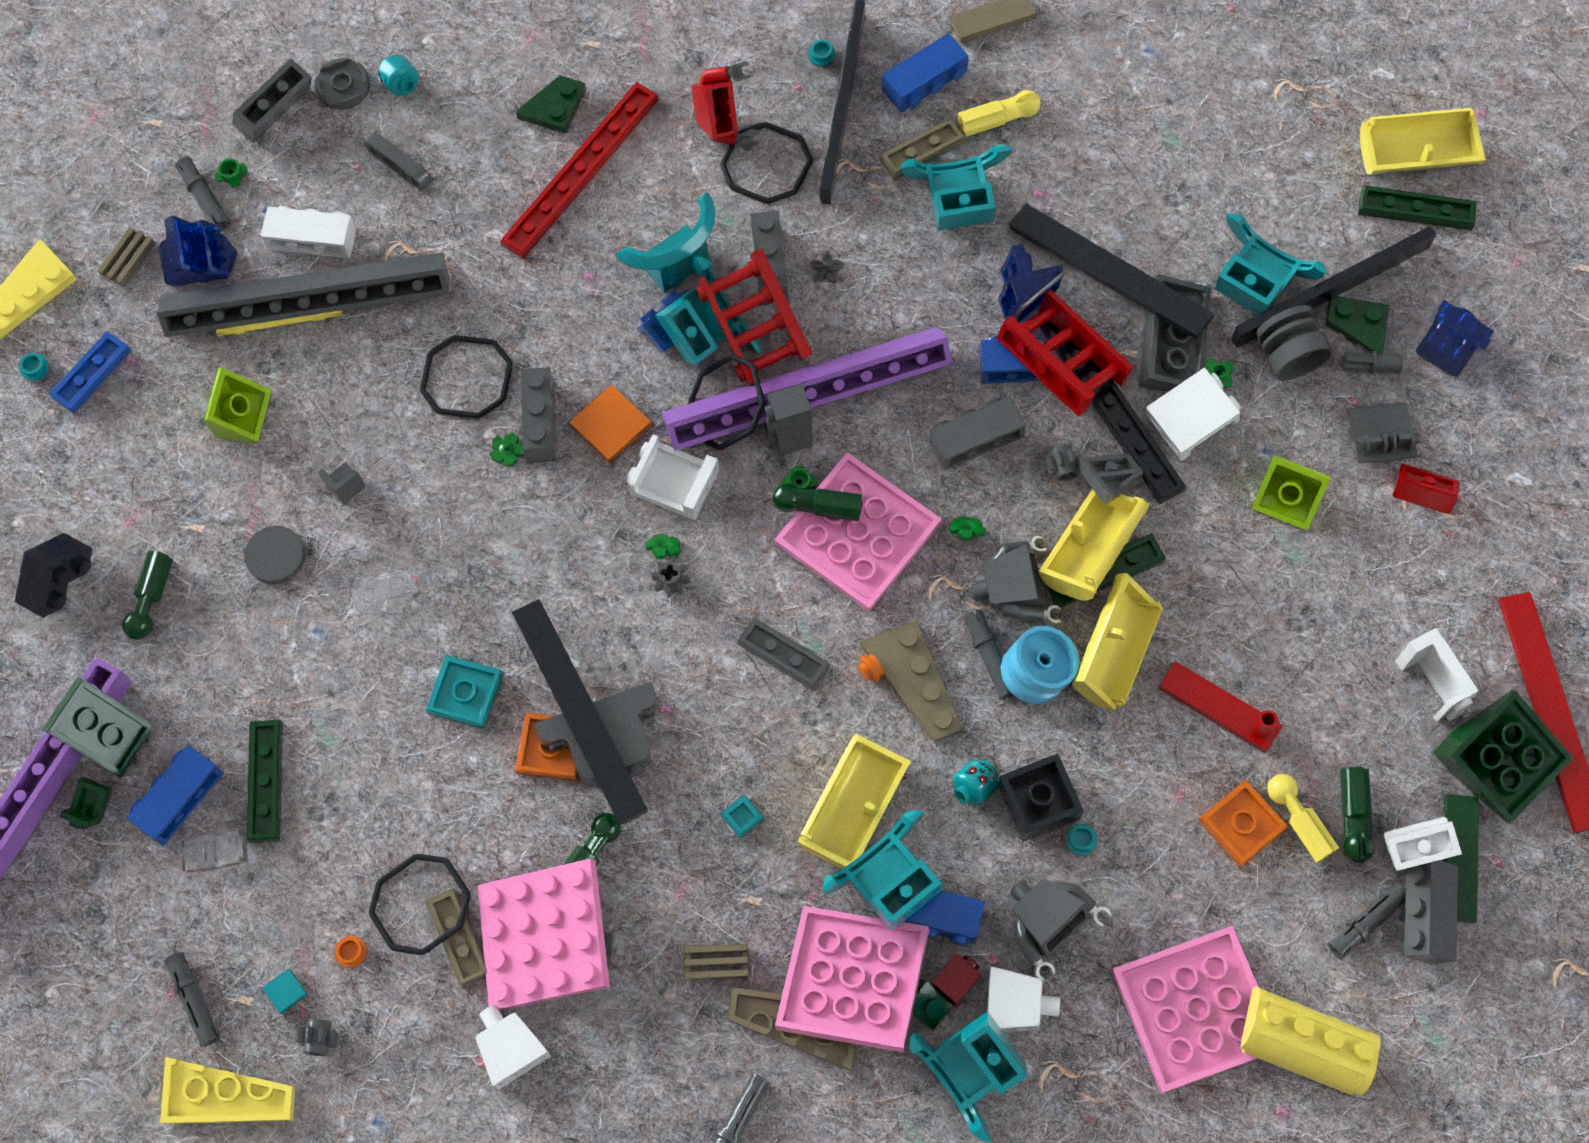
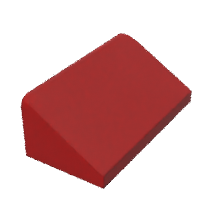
(1426, 488)

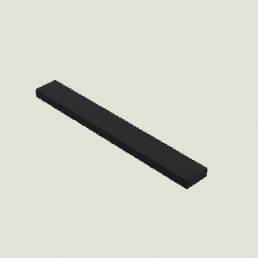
(842, 102)
(1112, 271)
(1341, 282)
(1125, 425)
(580, 713)

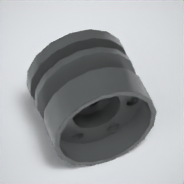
(1294, 342)

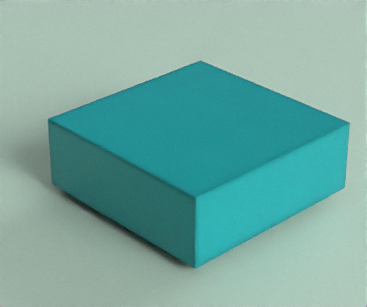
(742, 816)
(285, 991)

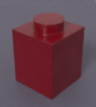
(957, 979)

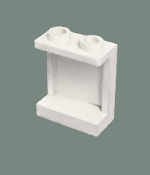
(1193, 412)
(672, 478)
(1442, 671)
(1422, 843)

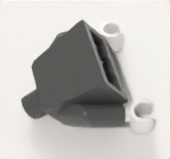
(1015, 583)
(1049, 917)

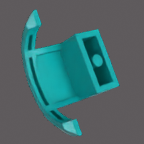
(960, 187)
(673, 257)
(1260, 270)
(693, 324)
(890, 876)
(973, 1066)

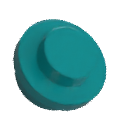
(821, 53)
(34, 366)
(1081, 839)

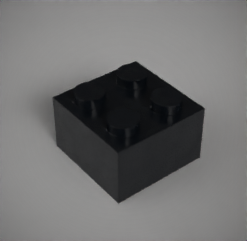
(1040, 797)

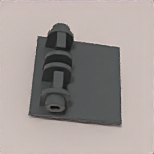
(1383, 433)

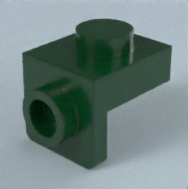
(87, 804)
(930, 1005)

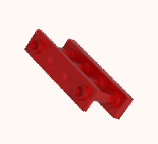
(769, 293)
(1048, 368)

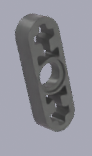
(398, 161)

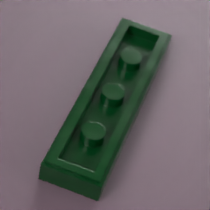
(1417, 207)
(1133, 559)
(264, 781)
(1464, 815)

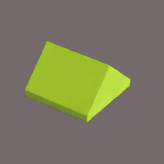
(236, 407)
(1290, 492)

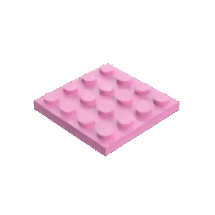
(863, 554)
(543, 935)
(852, 979)
(1190, 1007)

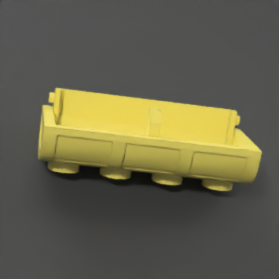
(1421, 141)
(1091, 545)
(1117, 644)
(853, 802)
(1310, 1043)

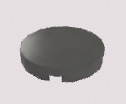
(342, 84)
(274, 554)

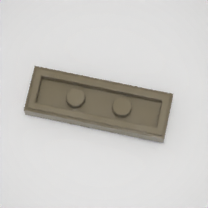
(991, 18)
(923, 147)
(461, 947)

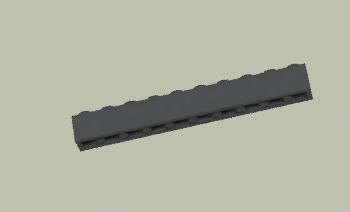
(303, 295)

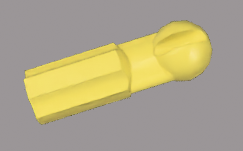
(997, 113)
(1303, 821)

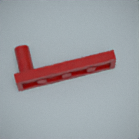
(1221, 707)

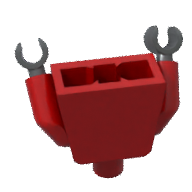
(716, 106)

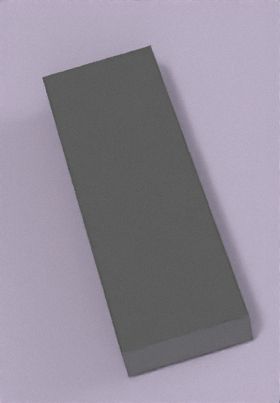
(783, 654)

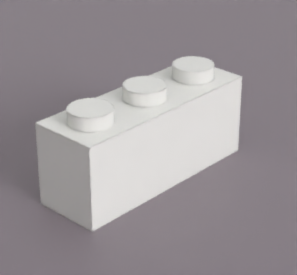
(308, 232)

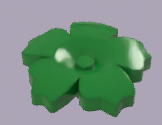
(507, 449)
(967, 527)
(663, 545)

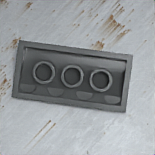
(1167, 352)

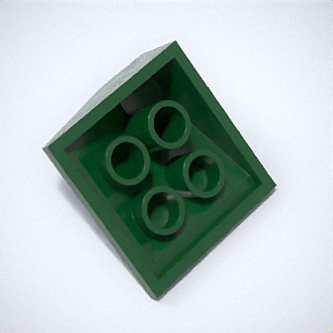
(1504, 755)

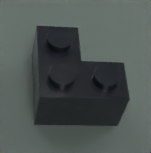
(48, 571)

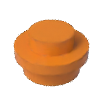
(870, 668)
(350, 951)

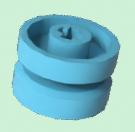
(1039, 665)

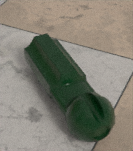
(820, 502)
(147, 591)
(1357, 814)
(604, 830)

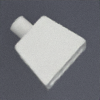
(1017, 1001)
(508, 1047)

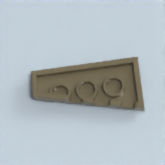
(915, 679)
(758, 1013)

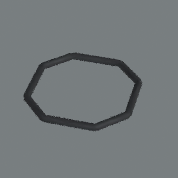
(780, 196)
(759, 392)
(464, 413)
(442, 938)

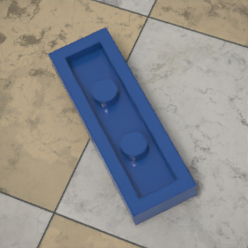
(90, 372)

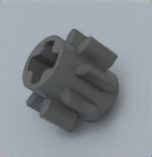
(1063, 462)
(663, 574)
(317, 1037)

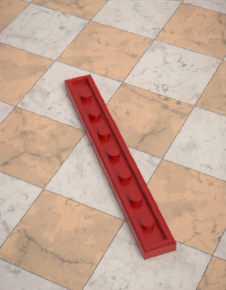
(579, 170)
(1548, 701)

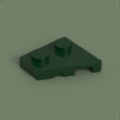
(554, 104)
(1359, 321)

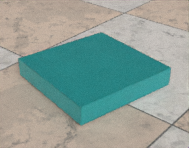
(464, 692)

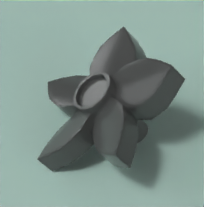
(826, 268)

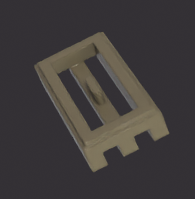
(123, 253)
(716, 949)

